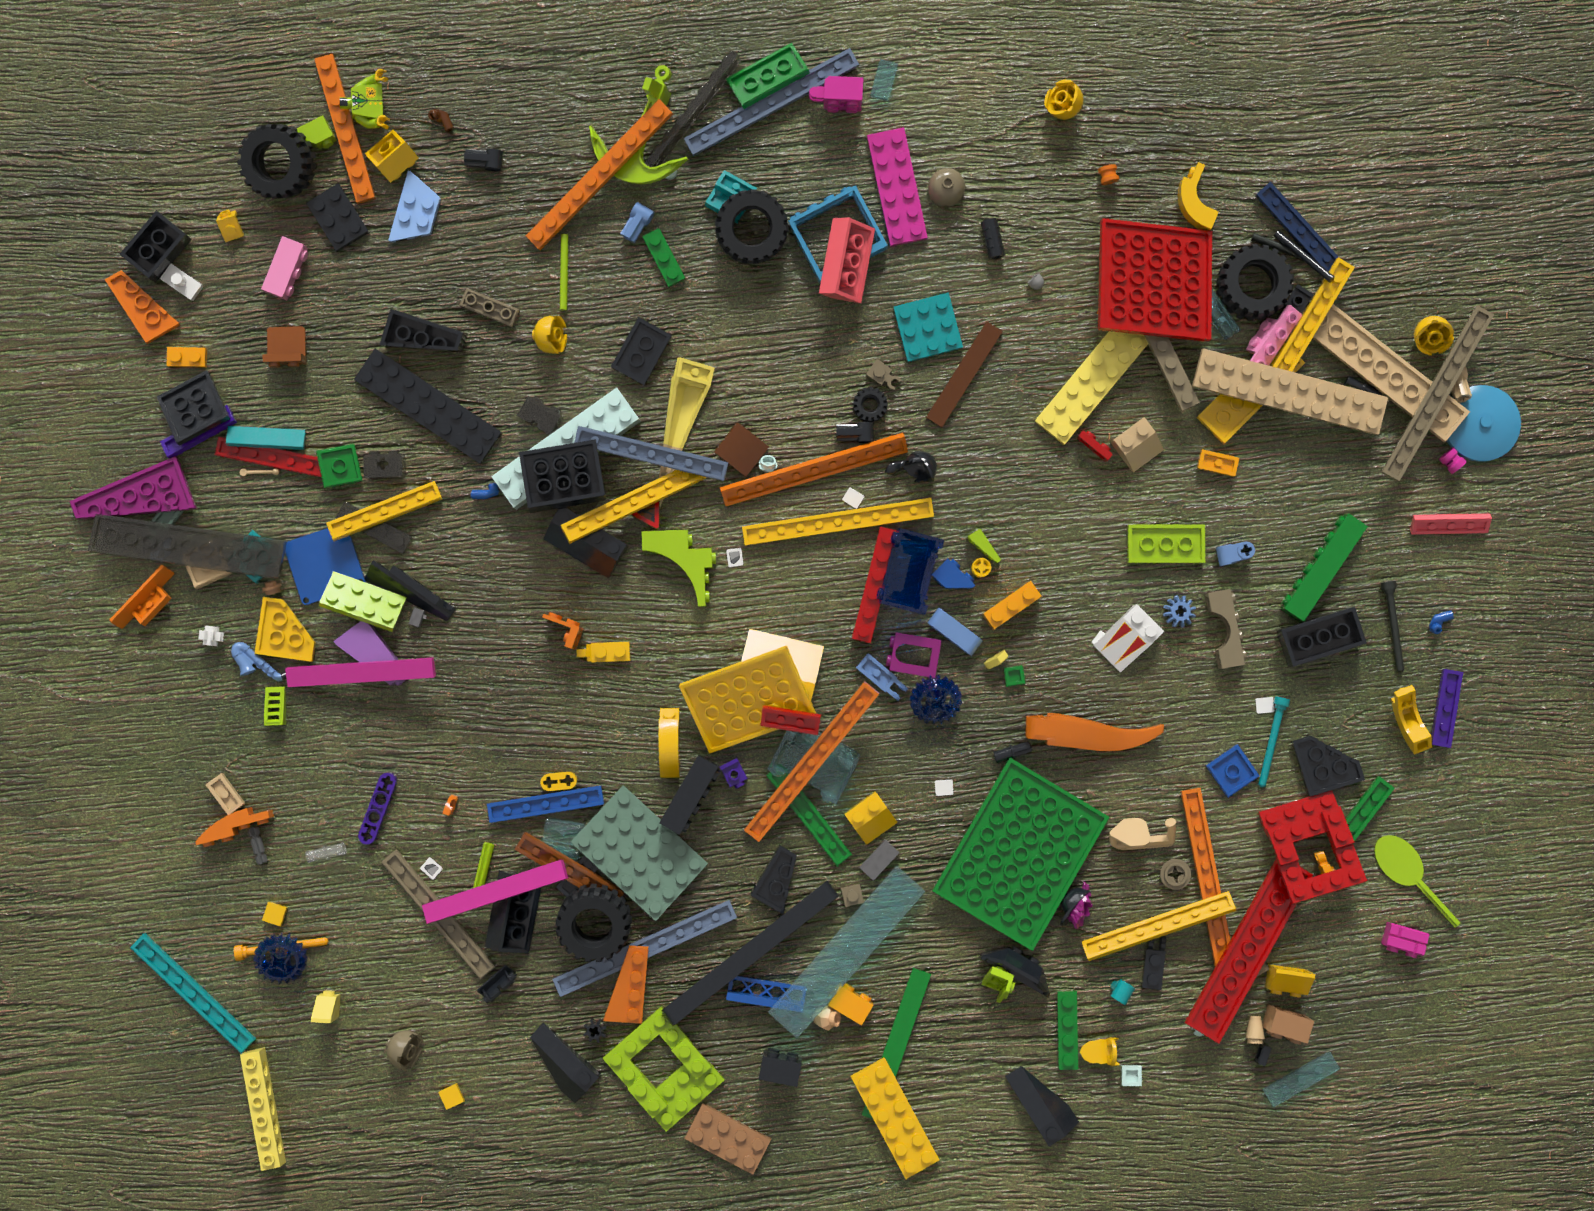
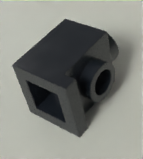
(1302, 295)

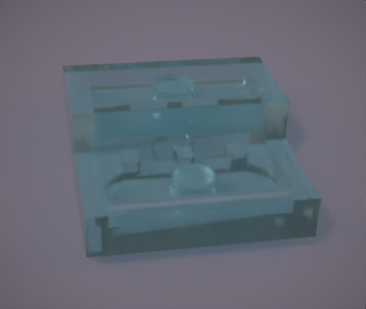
(560, 833)

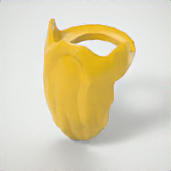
(1101, 1051)

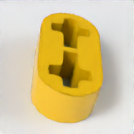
(557, 776)

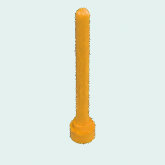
(242, 952)

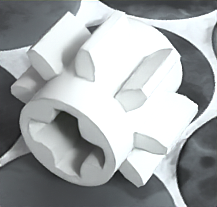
(211, 636)

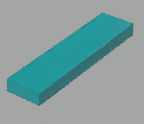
(266, 437)

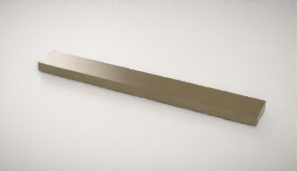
(449, 927)

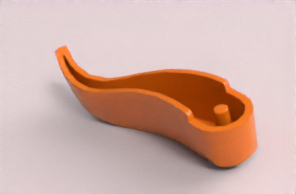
(1086, 734)

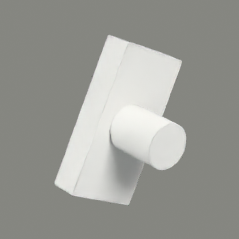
(181, 282)

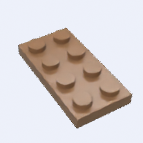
(727, 1138)

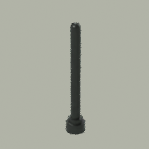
(1389, 589)

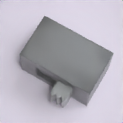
(417, 617)

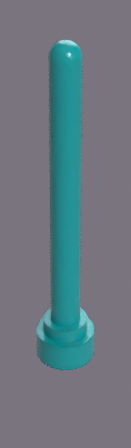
(1280, 705)

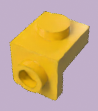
(229, 225)

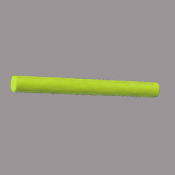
(564, 272)

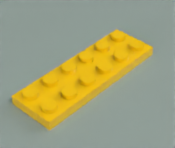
(1228, 414)
(894, 1118)

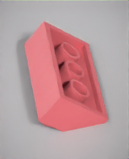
(847, 260)

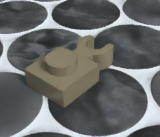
(881, 373)

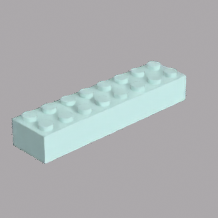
(609, 415)

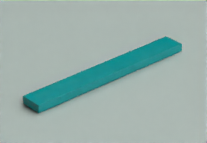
(193, 993)

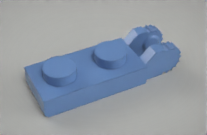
(880, 675)

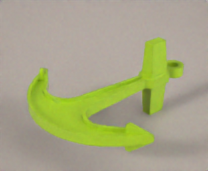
(635, 169)

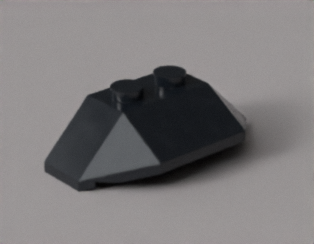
(1023, 968)

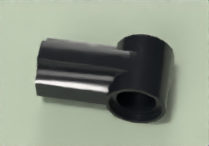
(489, 159)
(861, 432)

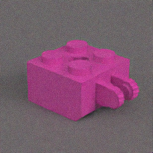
(839, 94)

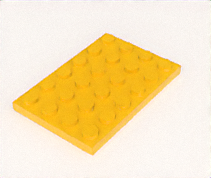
(731, 699)

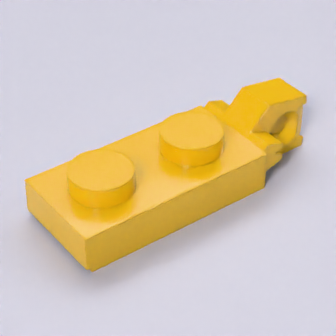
(606, 652)

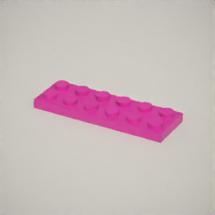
(897, 187)

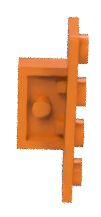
(146, 600)

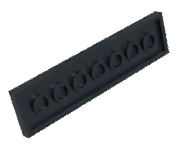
(428, 406)

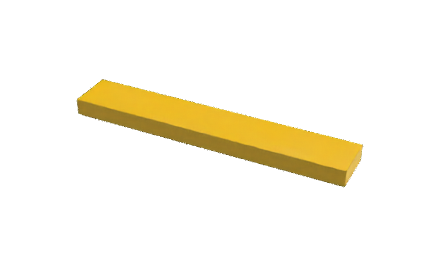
(384, 511)

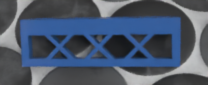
(751, 998)

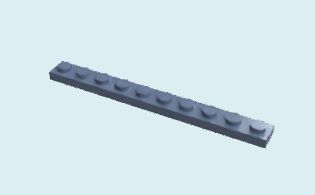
(743, 118)
(655, 942)

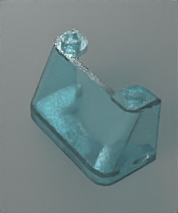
(830, 777)

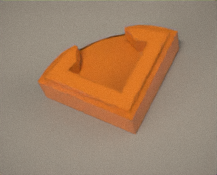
(450, 805)

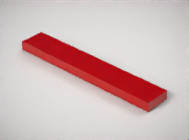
(270, 457)

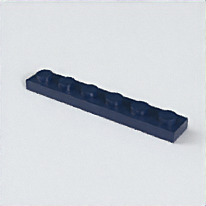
(1296, 226)

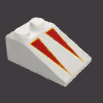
(1128, 638)

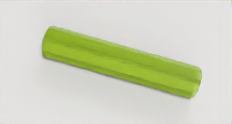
(484, 864)

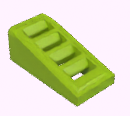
(980, 541)
(282, 706)

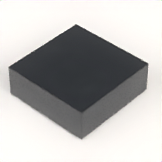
(1262, 1054)

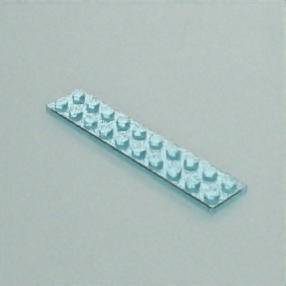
(846, 951)

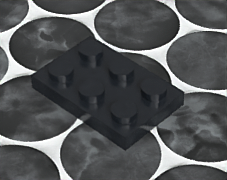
(337, 217)
(641, 351)

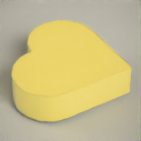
(996, 660)

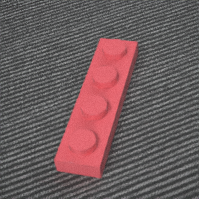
(1450, 524)

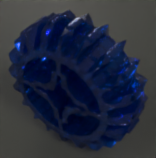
(935, 692)
(279, 965)

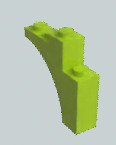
(675, 546)

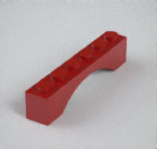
(869, 604)

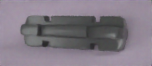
(257, 845)

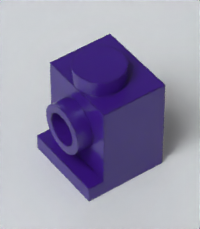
(734, 765)

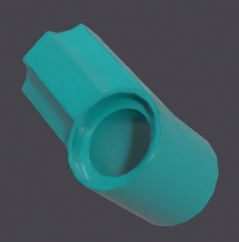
(1121, 991)

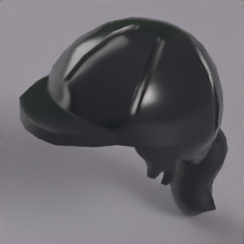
(917, 464)

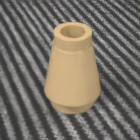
(1255, 1030)

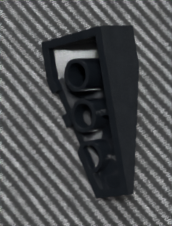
(568, 1067)

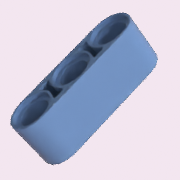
(954, 631)

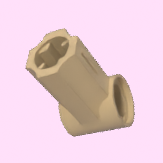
(1461, 390)

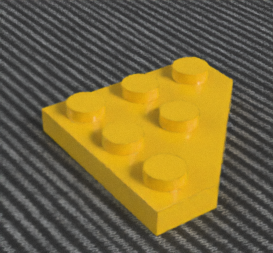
(282, 633)

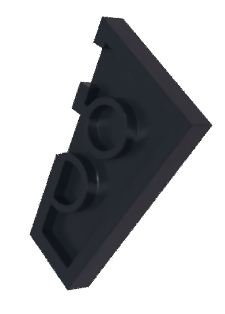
(775, 880)

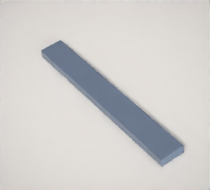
(654, 453)

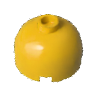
(1064, 100)
(549, 334)
(1433, 335)

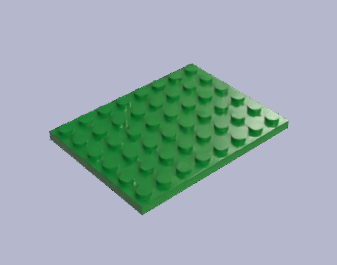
(1020, 854)

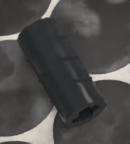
(992, 238)

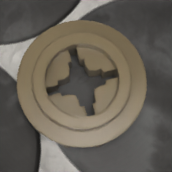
(1182, 879)

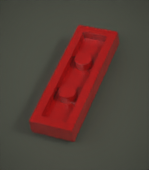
(790, 720)

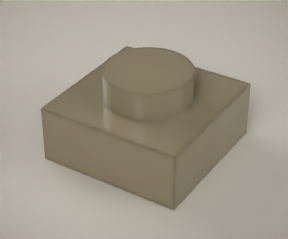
(852, 895)

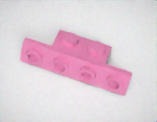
(1273, 335)

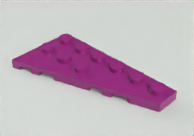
(145, 492)

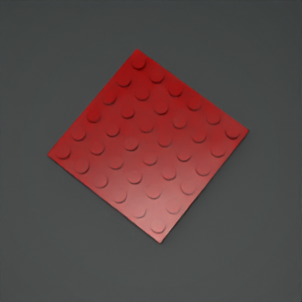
(1155, 280)

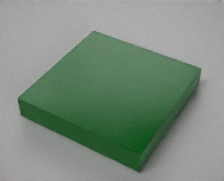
(339, 466)

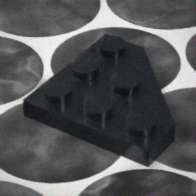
(1324, 766)

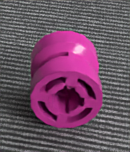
(1452, 460)

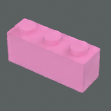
(285, 268)

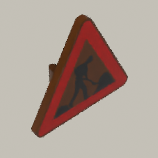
(649, 515)

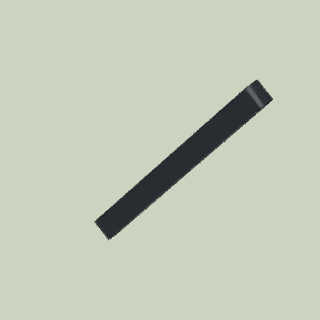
(750, 953)

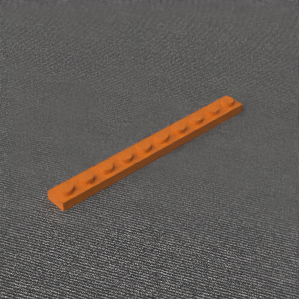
(599, 174)
(814, 469)
(811, 761)
(1205, 866)

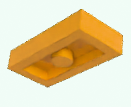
(187, 357)
(1218, 463)

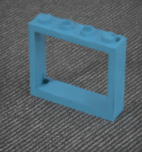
(830, 202)

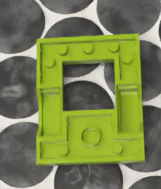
(682, 1088)

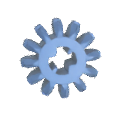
(1183, 616)

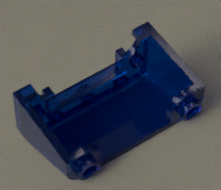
(909, 571)

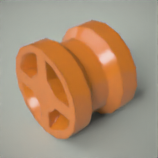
(1108, 174)

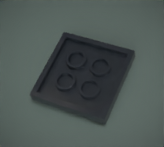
(193, 407)

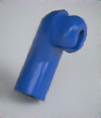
(485, 494)
(1437, 621)

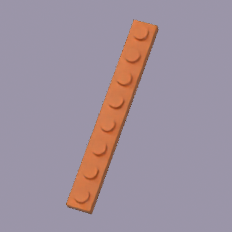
(345, 129)

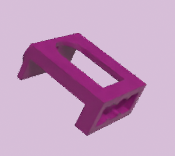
(897, 666)

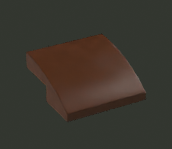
(741, 449)

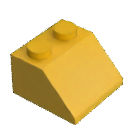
(392, 156)
(870, 817)
(1289, 979)

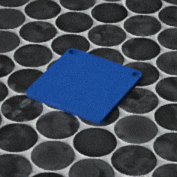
(315, 559)

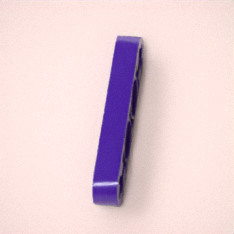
(375, 807)

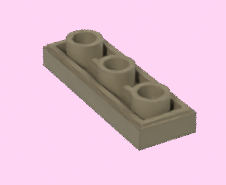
(500, 311)

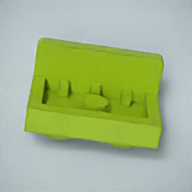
(999, 980)

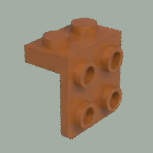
(285, 347)

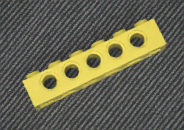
(263, 1109)

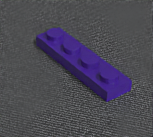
(172, 449)
(1446, 708)

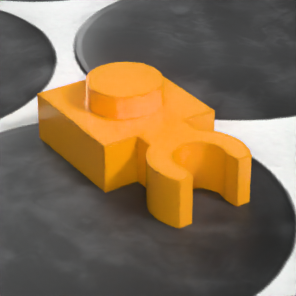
(1323, 866)

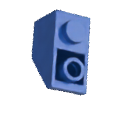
(951, 577)

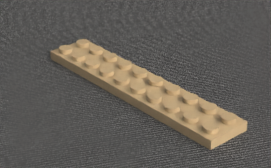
(1384, 369)
(1290, 391)

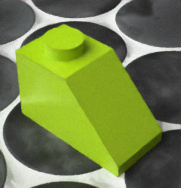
(318, 133)

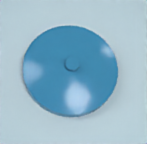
(1489, 427)

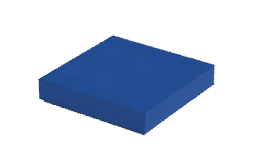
(1232, 770)

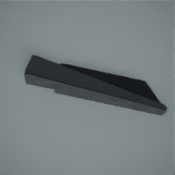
(401, 583)

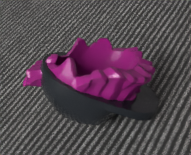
(1076, 906)

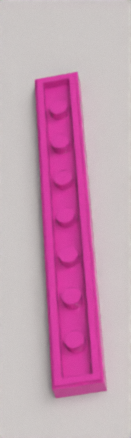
(360, 672)
(495, 891)

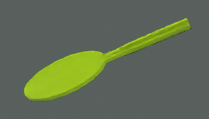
(1405, 867)

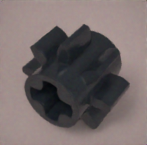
(600, 1029)

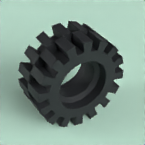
(870, 393)

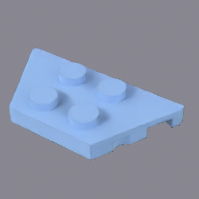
(415, 210)

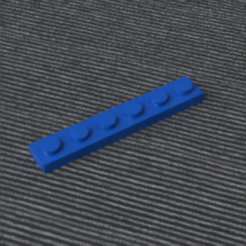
(545, 804)

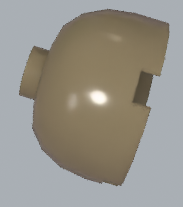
(946, 187)
(404, 1049)

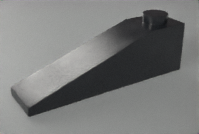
(1048, 1111)

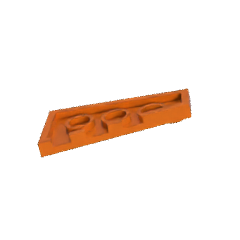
(143, 311)
(628, 995)

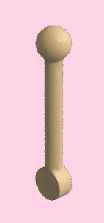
(243, 472)

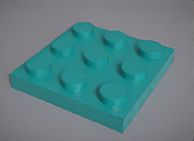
(928, 327)

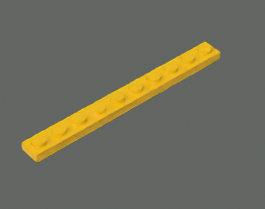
(838, 521)

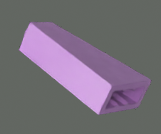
(366, 645)

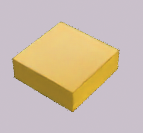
(274, 913)
(451, 1096)

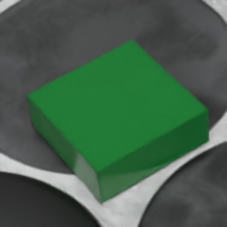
(1014, 676)

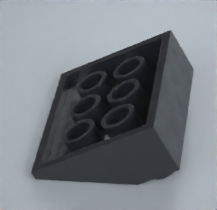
(562, 476)

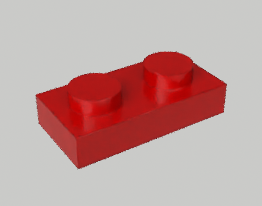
(1089, 441)

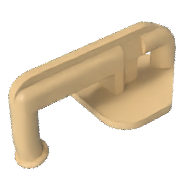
(1134, 834)

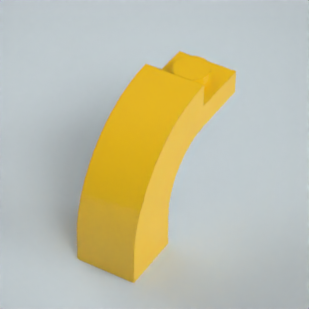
(1191, 207)
(1409, 720)
(669, 743)

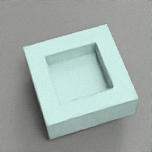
(1131, 1075)

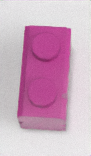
(1406, 939)

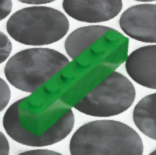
(1323, 568)

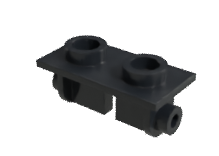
(501, 979)

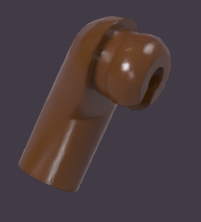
(441, 117)

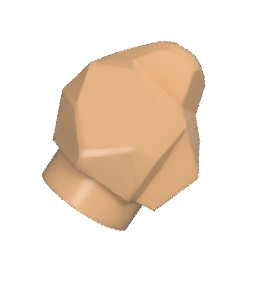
(828, 1018)

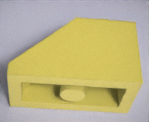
(326, 1007)

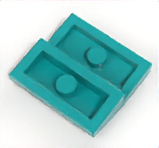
(724, 188)

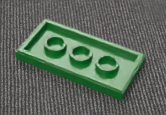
(767, 76)

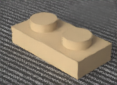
(225, 794)

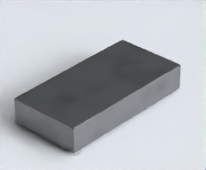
(879, 859)

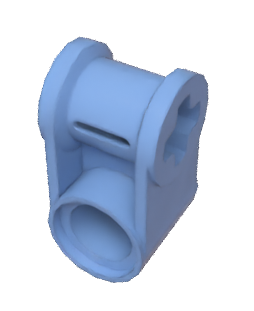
(1232, 553)

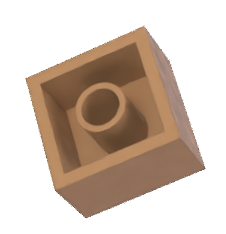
(1286, 1023)

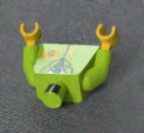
(367, 101)

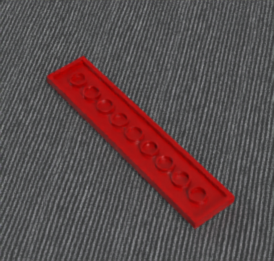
(1243, 957)

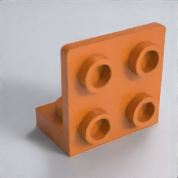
(571, 637)

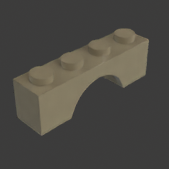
(1230, 652)

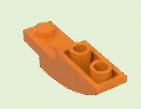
(227, 826)

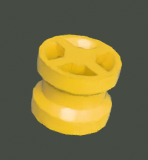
(981, 567)

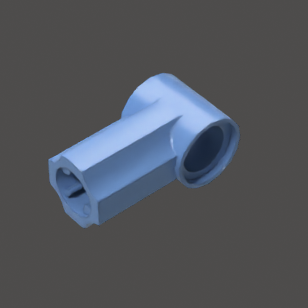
(639, 218)

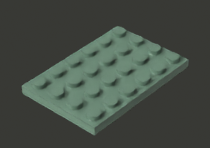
(639, 853)

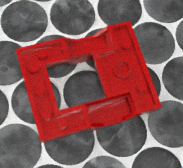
(1306, 820)

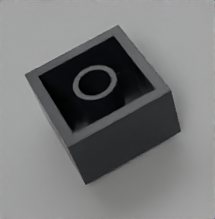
(780, 1067)

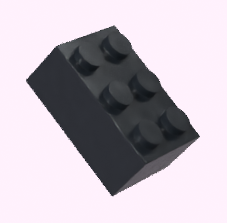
(155, 246)

